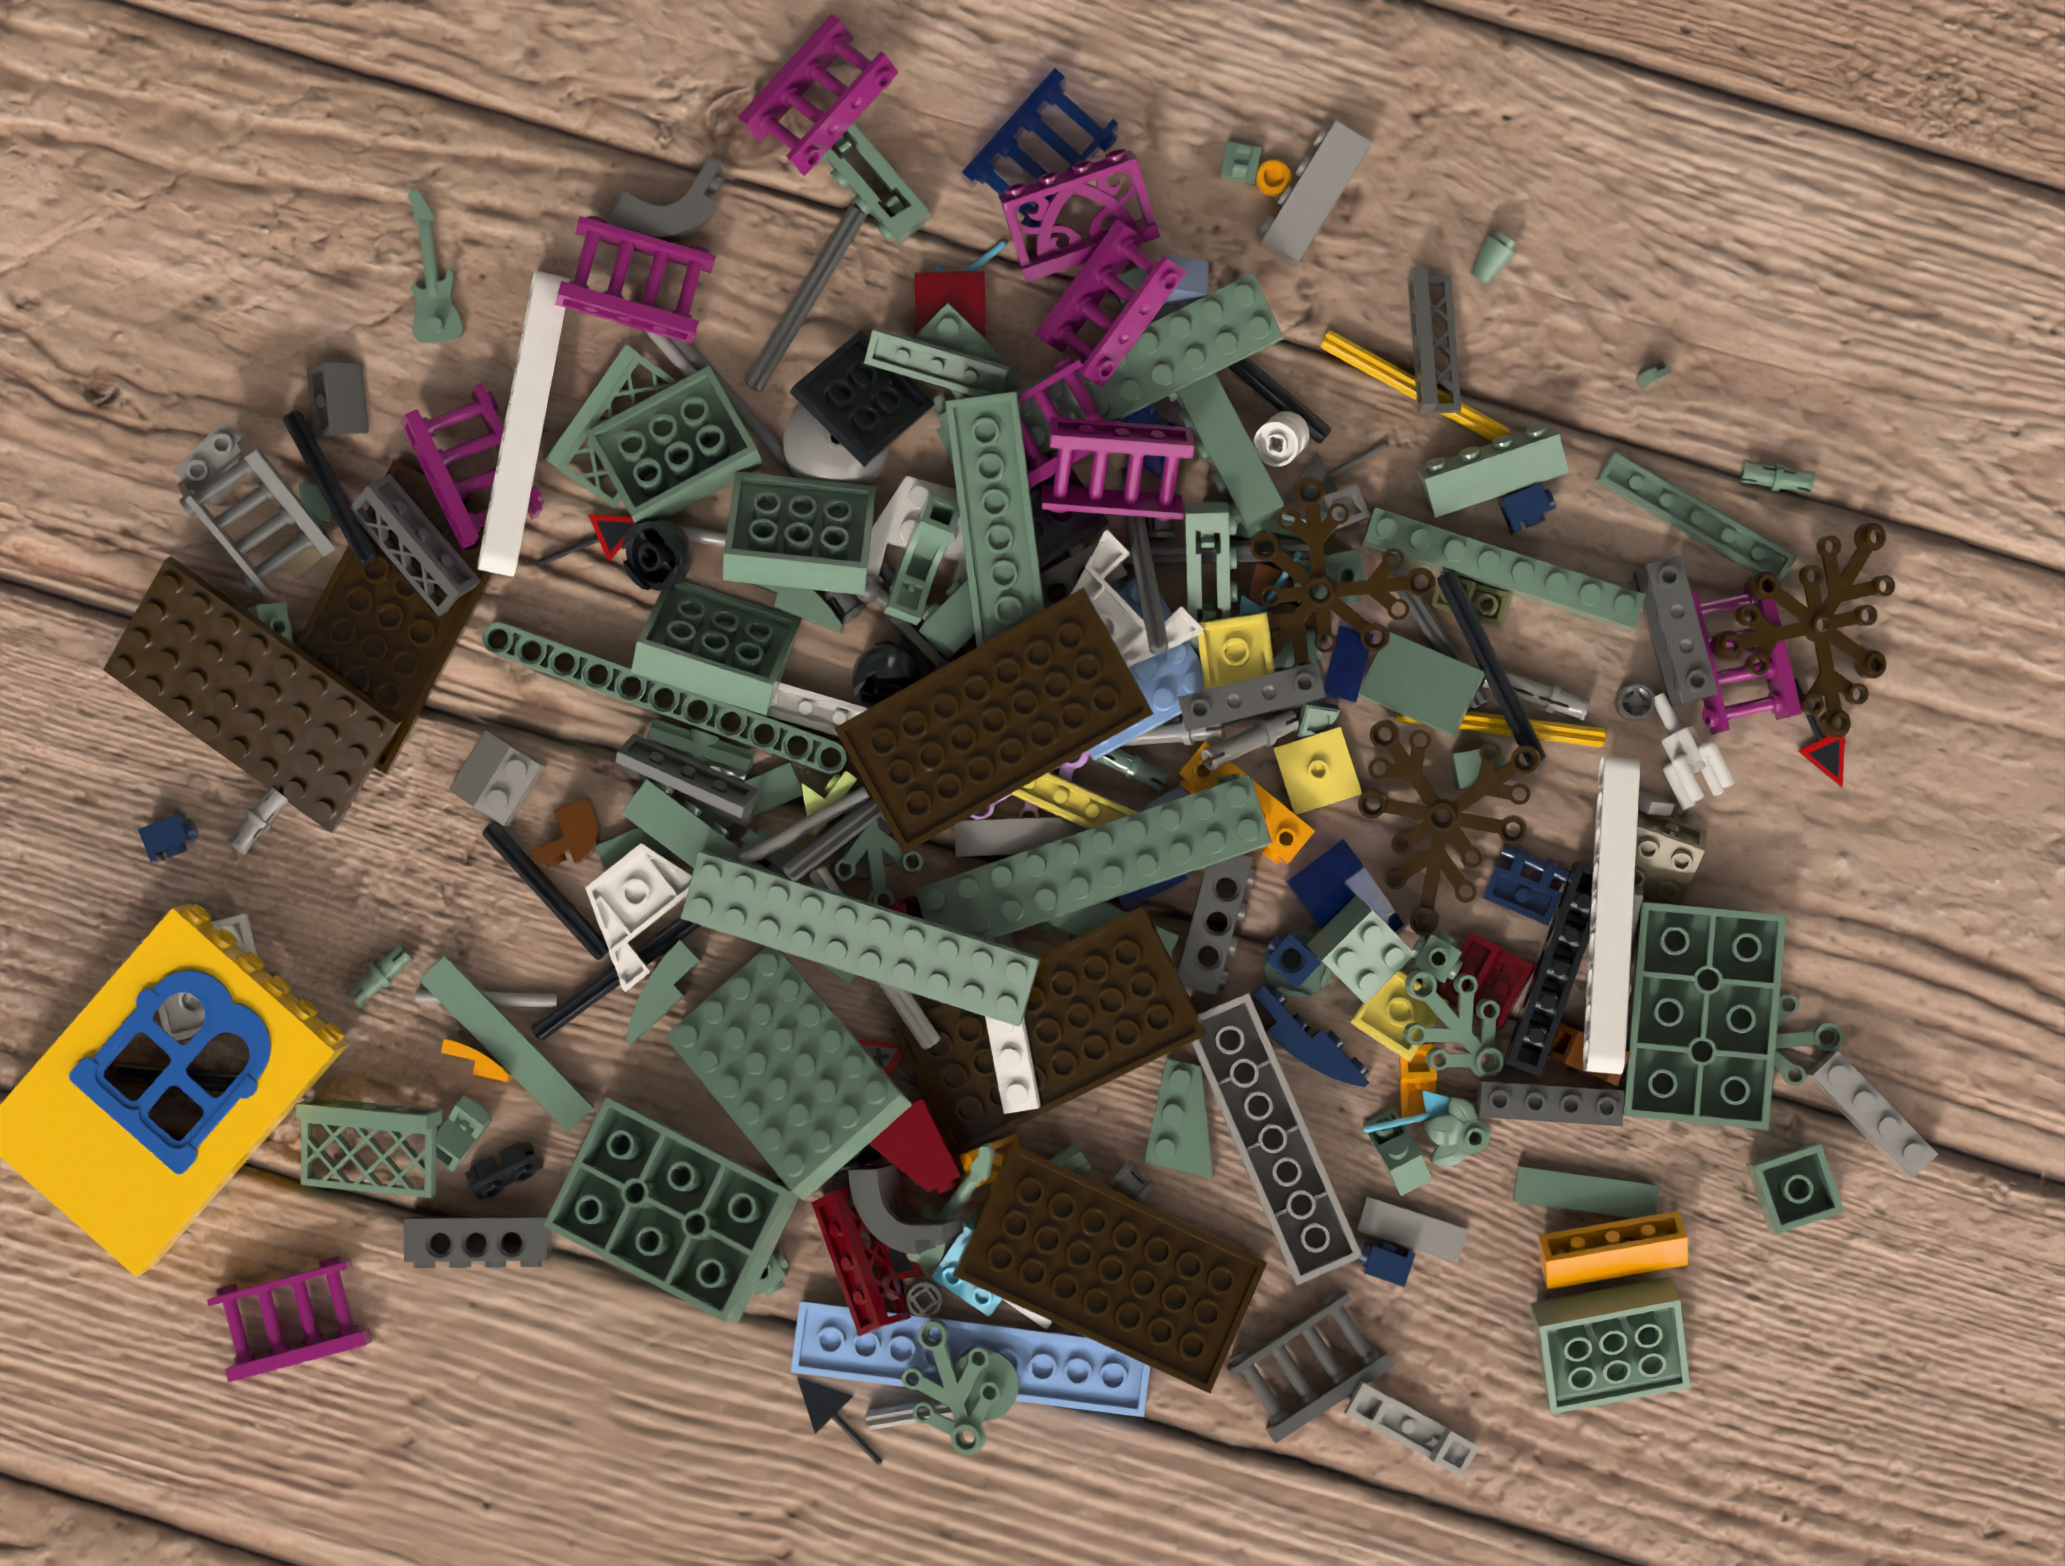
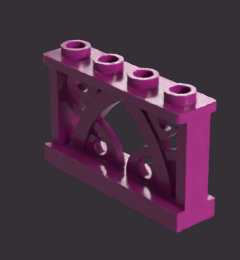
(1054, 258)

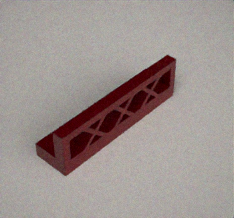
(854, 1264)

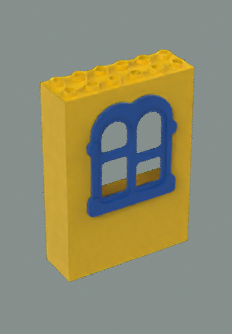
(103, 1152)

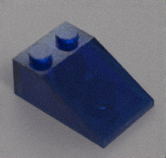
(1333, 882)

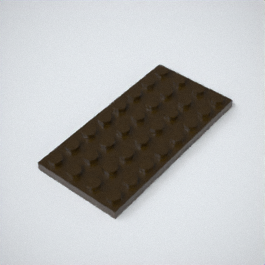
(382, 631)
(251, 694)
(994, 720)
(1089, 1018)
(1109, 1268)

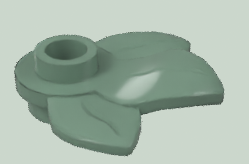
(1453, 1131)

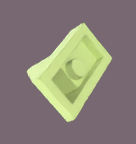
(837, 789)

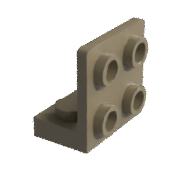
(1666, 856)

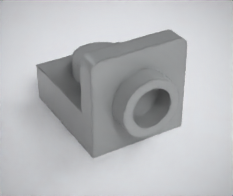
(1352, 499)

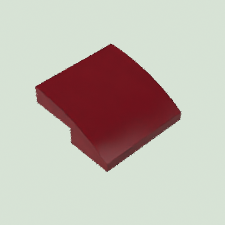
(960, 288)
(1498, 975)

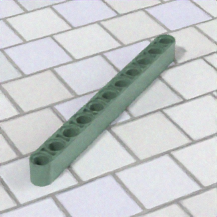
(648, 694)

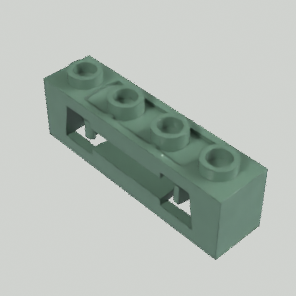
(905, 220)
(1210, 519)

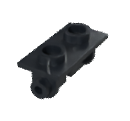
(518, 1165)

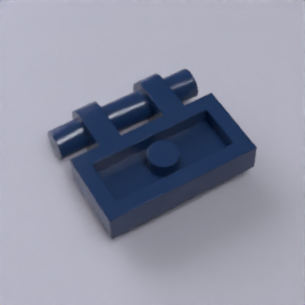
(1521, 894)

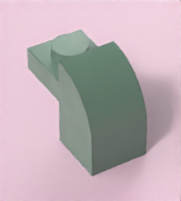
(461, 1132)

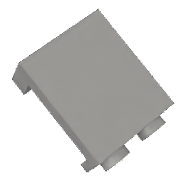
(211, 459)

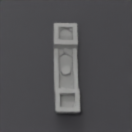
(1009, 835)
(1411, 1428)

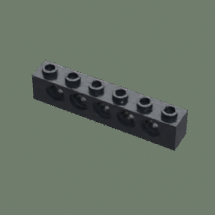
(1553, 974)

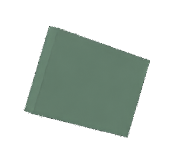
(1421, 684)

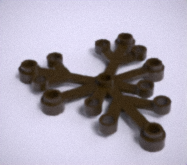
(1377, 585)
(1840, 589)
(1435, 857)

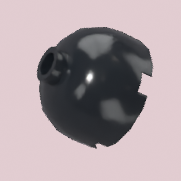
(657, 554)
(884, 672)

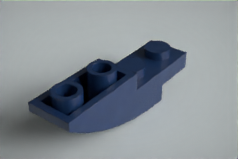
(1319, 1051)

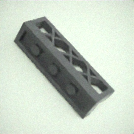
(1425, 343)
(416, 539)
(689, 779)

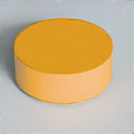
(1273, 178)

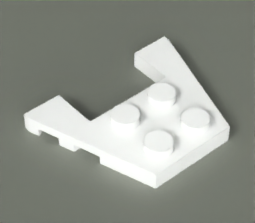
(899, 519)
(1119, 618)
(630, 900)

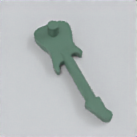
(435, 315)
(979, 1171)

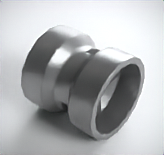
(1639, 699)
(926, 1293)

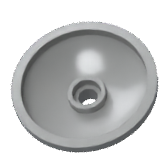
(815, 457)

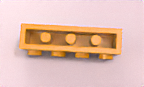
(1285, 828)
(1613, 1249)

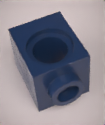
(1306, 966)

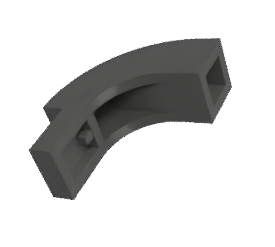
(673, 220)
(888, 1216)

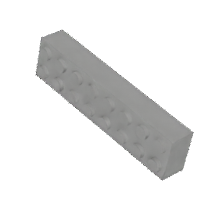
(1273, 1141)

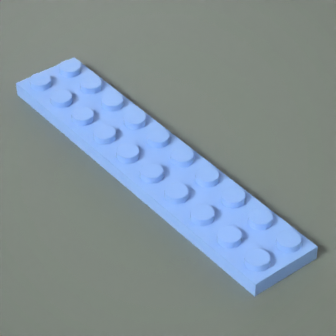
(1049, 1365)

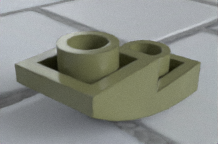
(1489, 603)

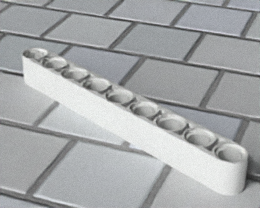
(523, 426)
(1611, 915)

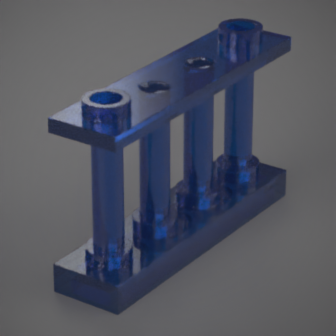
(1029, 119)

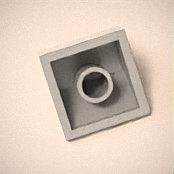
(497, 779)

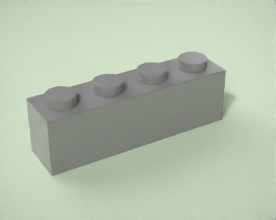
(1315, 193)
(1871, 1114)

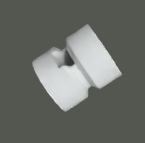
(1281, 438)

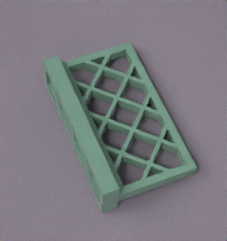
(593, 409)
(363, 1117)

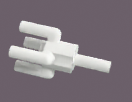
(1689, 757)

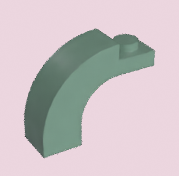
(921, 558)

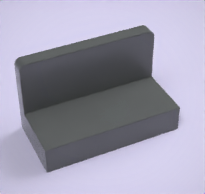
(337, 399)

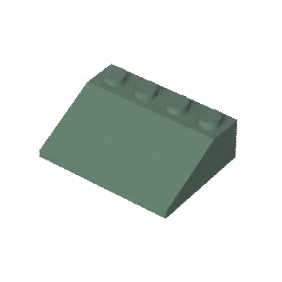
(674, 447)
(799, 533)
(716, 646)
(1611, 1345)

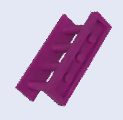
(798, 75)
(1089, 288)
(611, 304)
(1117, 437)
(436, 462)
(1040, 465)
(1783, 693)
(280, 1353)

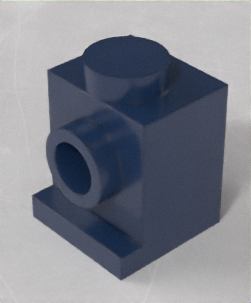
(1526, 507)
(168, 837)
(1386, 1262)

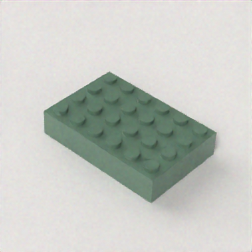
(1704, 1015)
(788, 1071)
(671, 1210)

